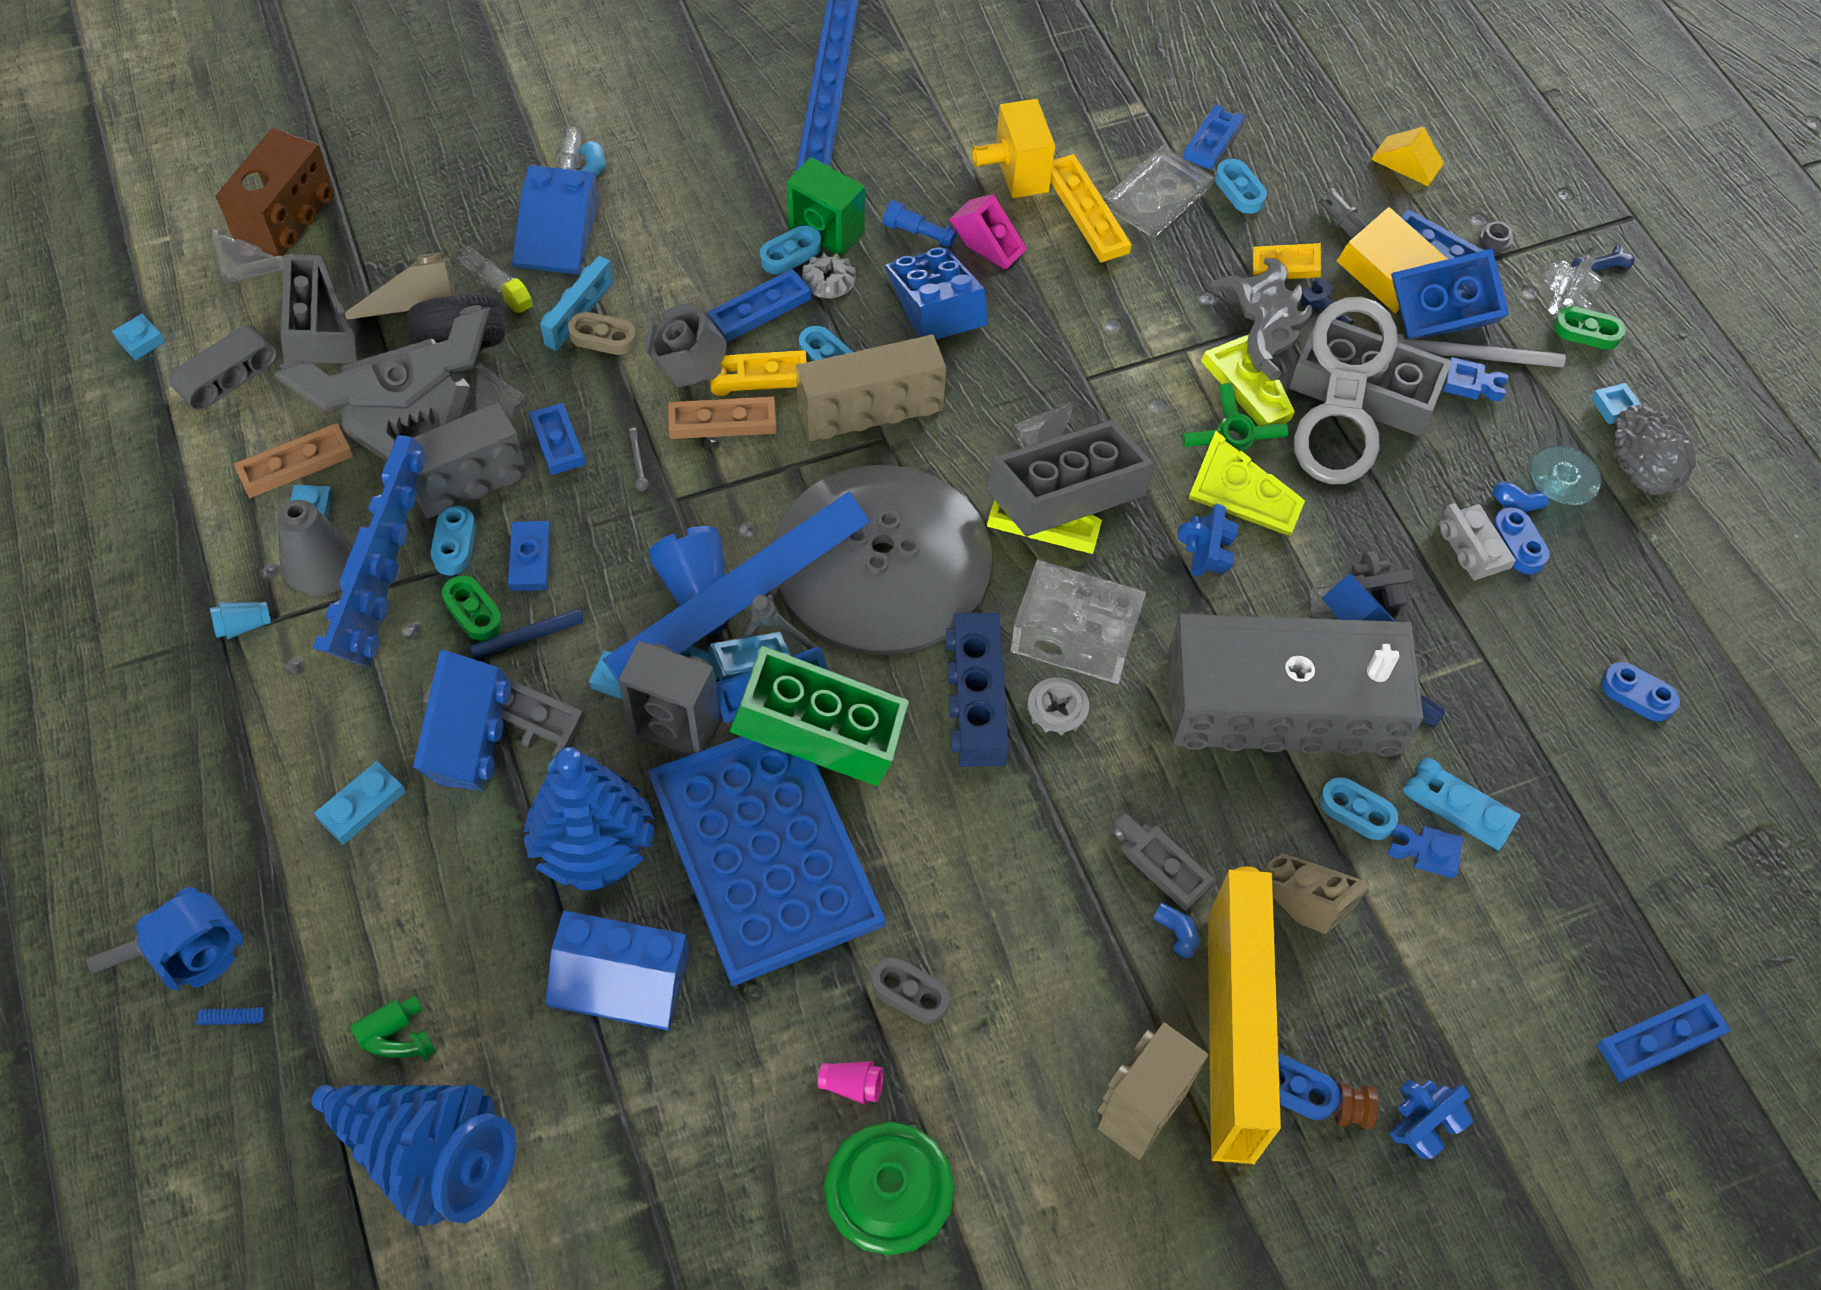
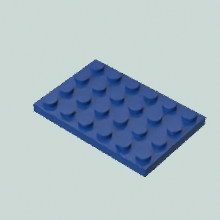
(764, 855)

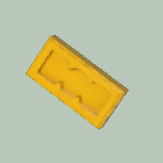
(1299, 259)

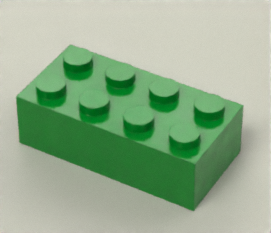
(820, 716)

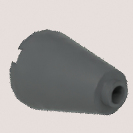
(310, 549)

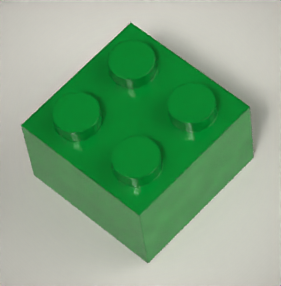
(827, 203)

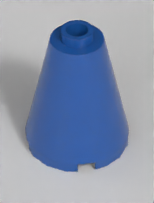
(690, 563)

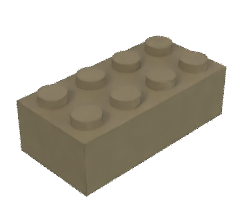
(870, 387)

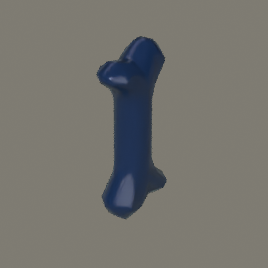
(1617, 258)

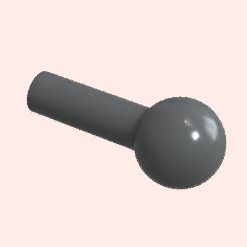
(113, 956)

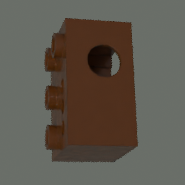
(292, 193)

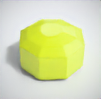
(516, 295)

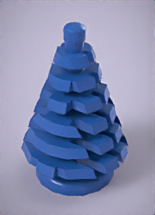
(587, 823)
(425, 1146)

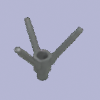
(767, 614)

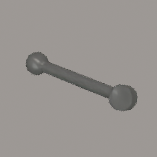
(641, 483)

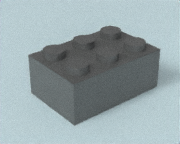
(468, 460)
(670, 699)

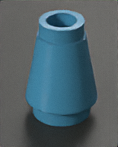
(238, 617)

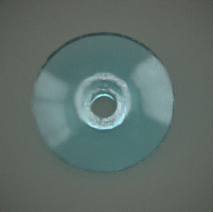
(1565, 475)

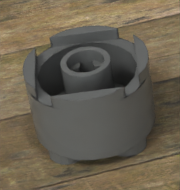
(686, 345)

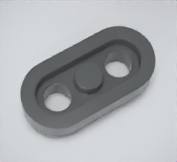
(913, 988)

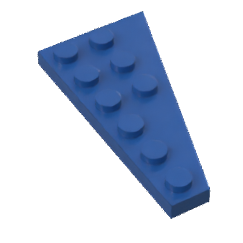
(373, 561)

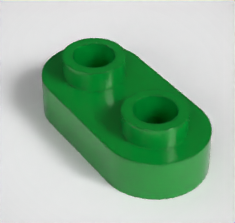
(1589, 327)
(474, 610)

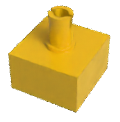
(1021, 148)

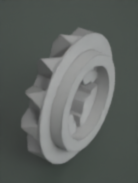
(835, 285)
(1060, 691)

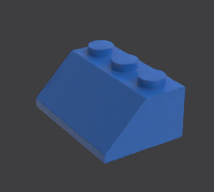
(462, 722)
(616, 970)

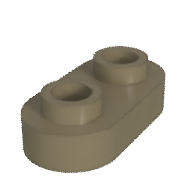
(605, 333)

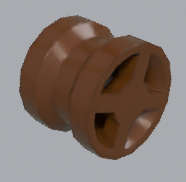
(1357, 1106)

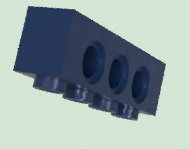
(987, 743)

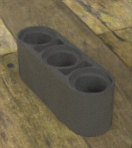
(223, 367)

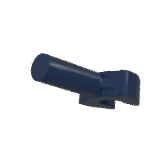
(1322, 298)

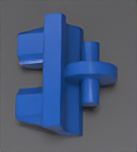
(1204, 540)
(1424, 1110)

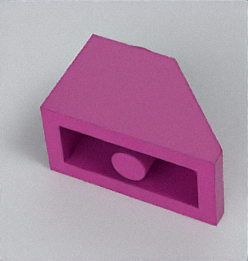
(988, 231)

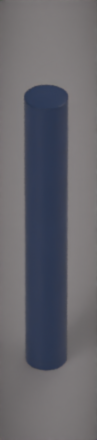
(526, 634)

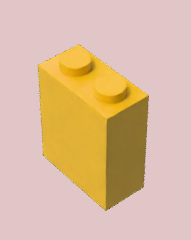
(1386, 248)

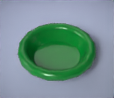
(889, 1188)

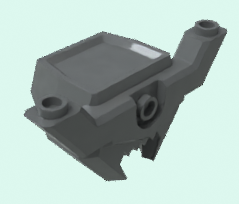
(399, 389)

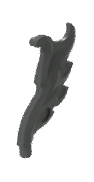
(1273, 312)

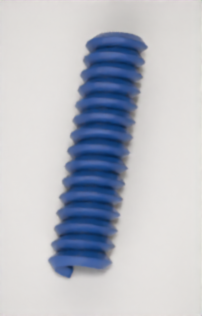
(230, 1016)

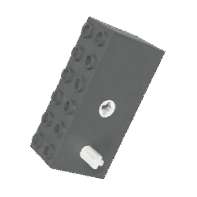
(1293, 684)

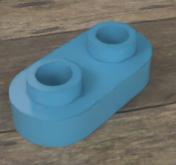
(1240, 186)
(787, 252)
(821, 337)
(454, 537)
(1358, 808)

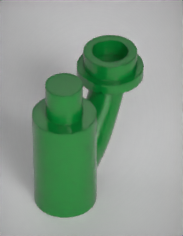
(387, 1020)

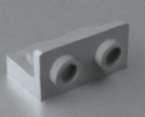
(1475, 541)

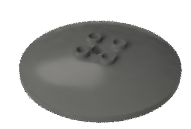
(897, 597)

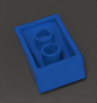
(555, 219)
(1450, 295)

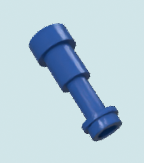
(898, 216)

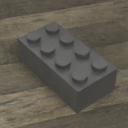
(1397, 396)
(1069, 477)

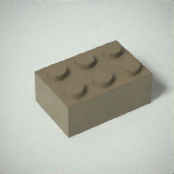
(1149, 1089)

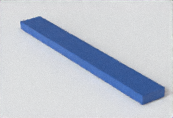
(828, 82)
(750, 579)

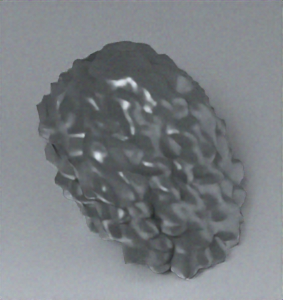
(1654, 449)

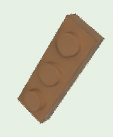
(721, 417)
(293, 460)

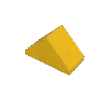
(1411, 155)

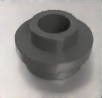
(1496, 236)

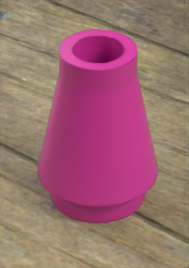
(852, 1080)

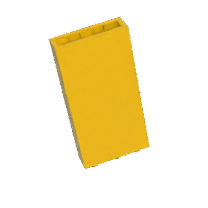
(1243, 1018)

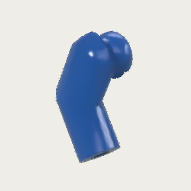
(1512, 496)
(1184, 928)

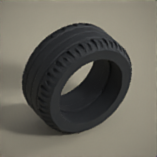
(436, 316)

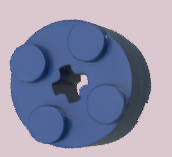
(188, 939)

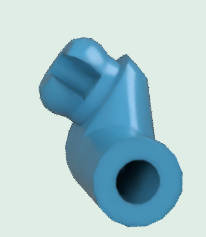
(594, 158)

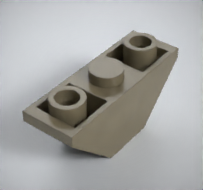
(1314, 893)

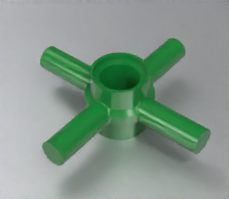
(1236, 422)

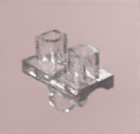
(1572, 284)

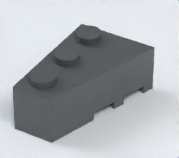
(311, 315)

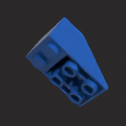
(944, 301)

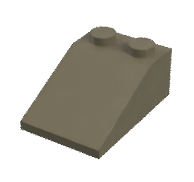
(419, 282)

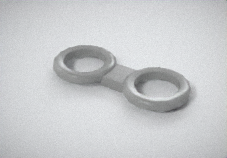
(1345, 390)

